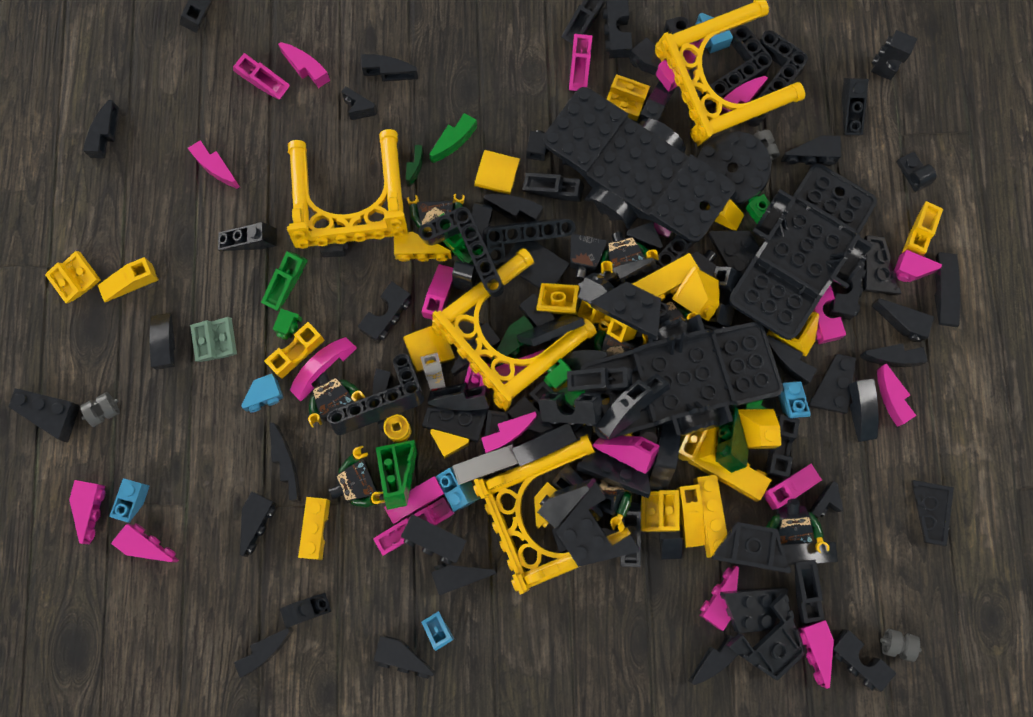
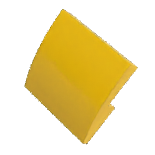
(628, 95)
(497, 172)
(72, 277)
(425, 343)
(661, 511)

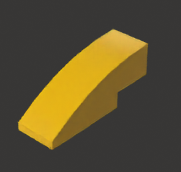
(923, 229)

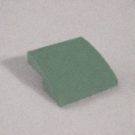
(213, 339)

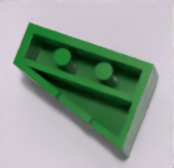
(396, 472)

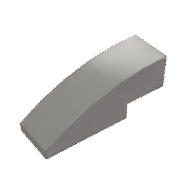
(485, 464)

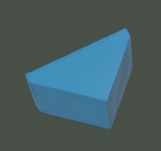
(437, 631)

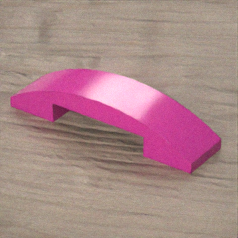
(318, 364)

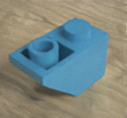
(719, 41)
(262, 392)
(793, 400)
(457, 495)
(129, 500)

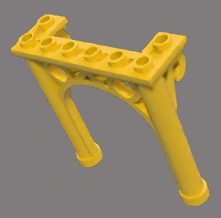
(671, 48)
(302, 229)
(447, 321)
(488, 487)

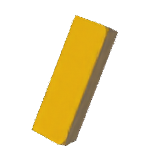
(709, 446)

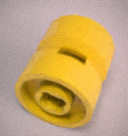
(397, 428)

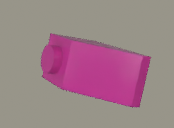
(914, 266)

